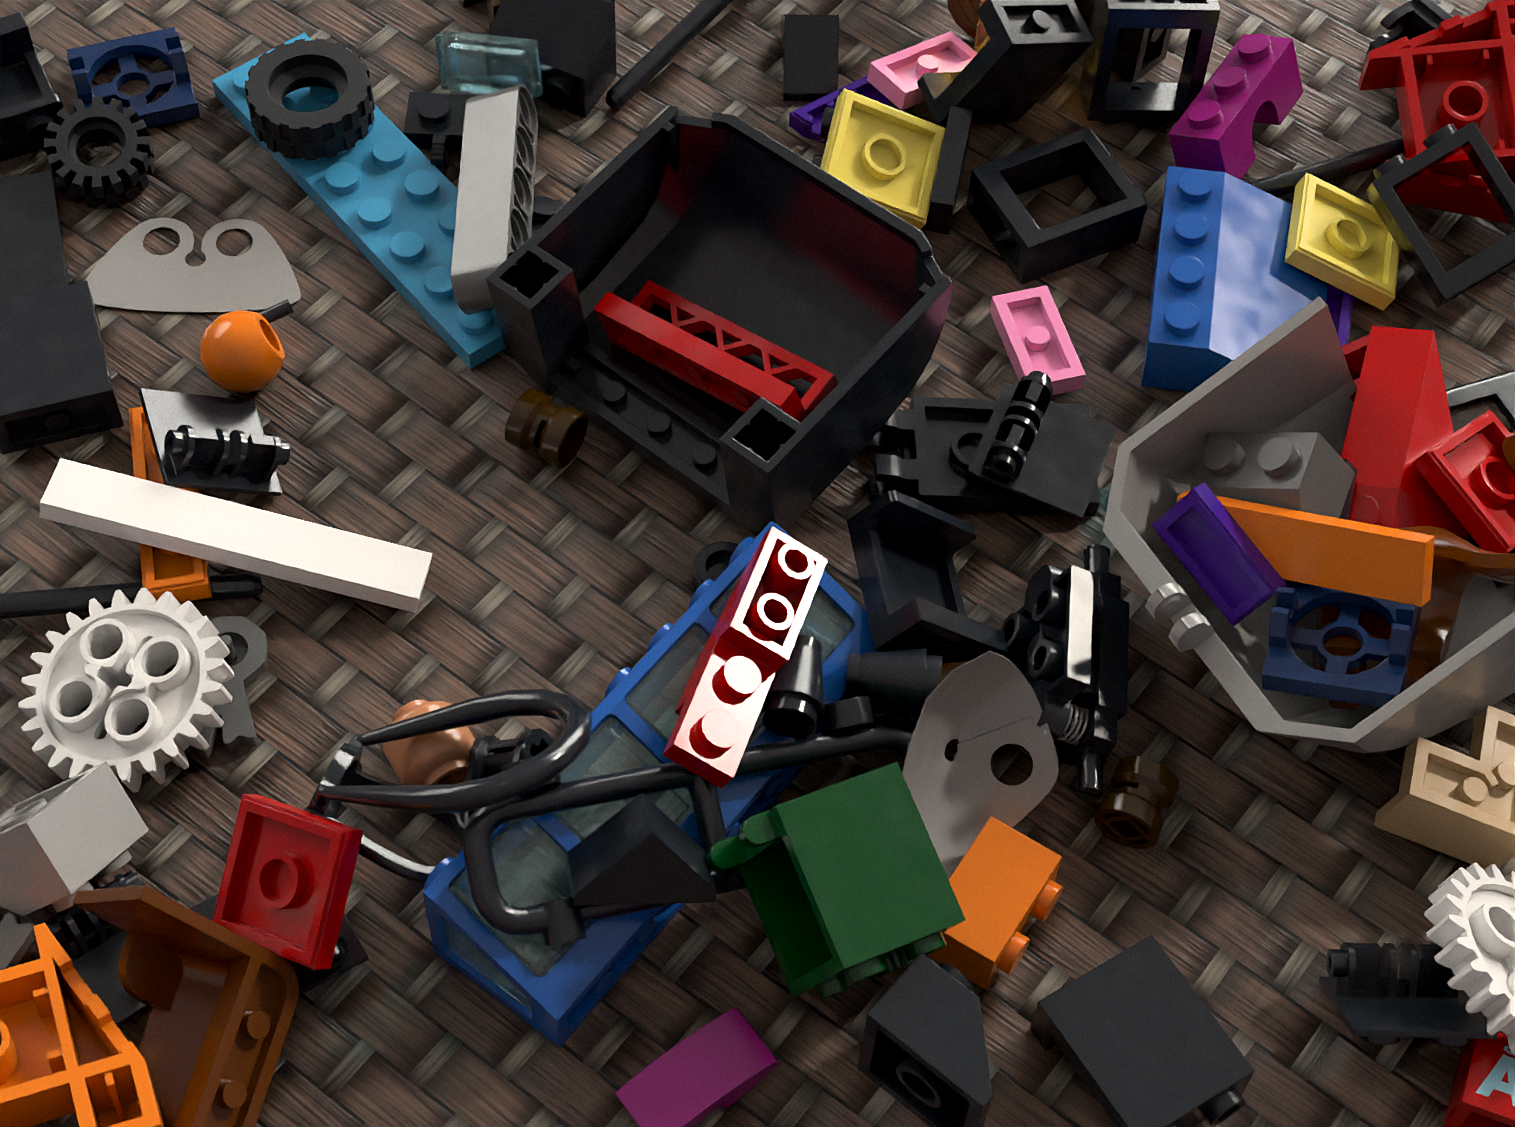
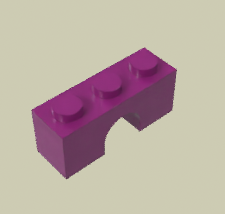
(1251, 85)

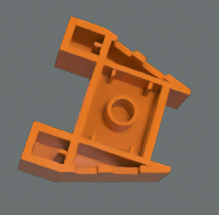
(65, 1050)

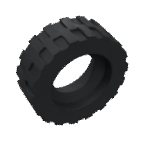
(308, 65)

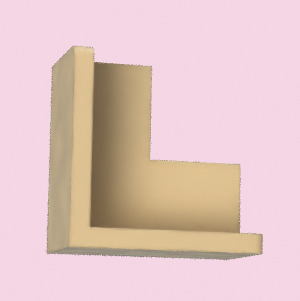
(1457, 799)

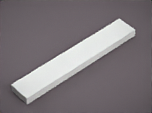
(235, 535)

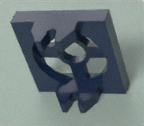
(164, 44)
(1372, 687)

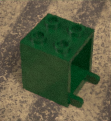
(844, 882)

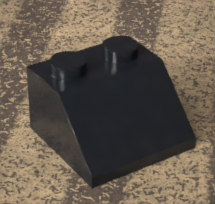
(573, 46)
(930, 1046)

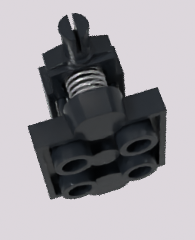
(1075, 656)

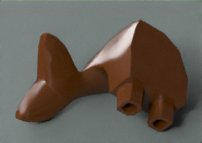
(1453, 568)

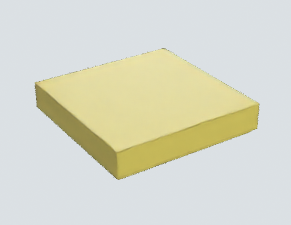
(884, 155)
(1342, 242)

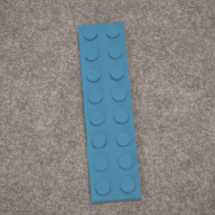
(388, 207)

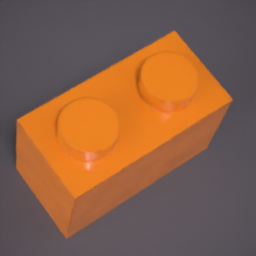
(1000, 890)

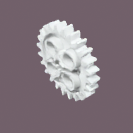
(127, 688)
(1477, 934)

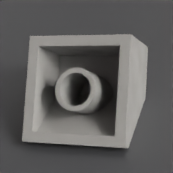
(64, 840)

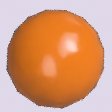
(241, 352)

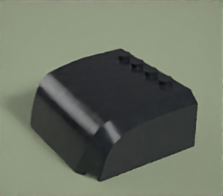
(759, 243)

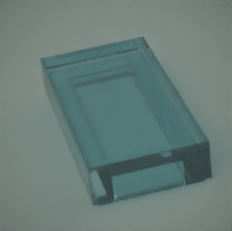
(487, 62)

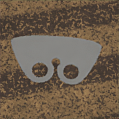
(143, 281)

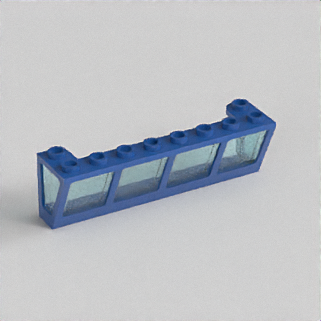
(630, 728)

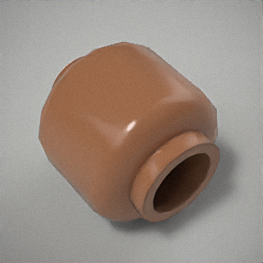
(432, 757)

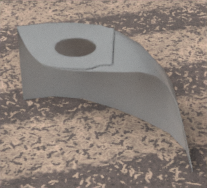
(983, 708)

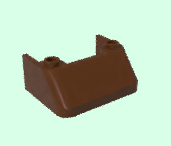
(213, 1001)

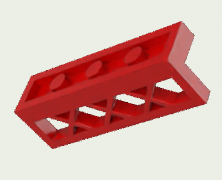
(704, 365)

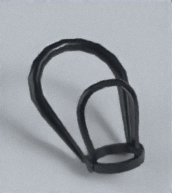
(447, 800)

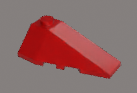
(1393, 421)

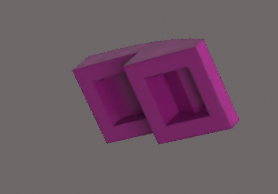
(699, 1074)

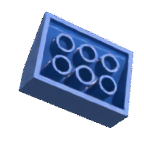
(1217, 276)

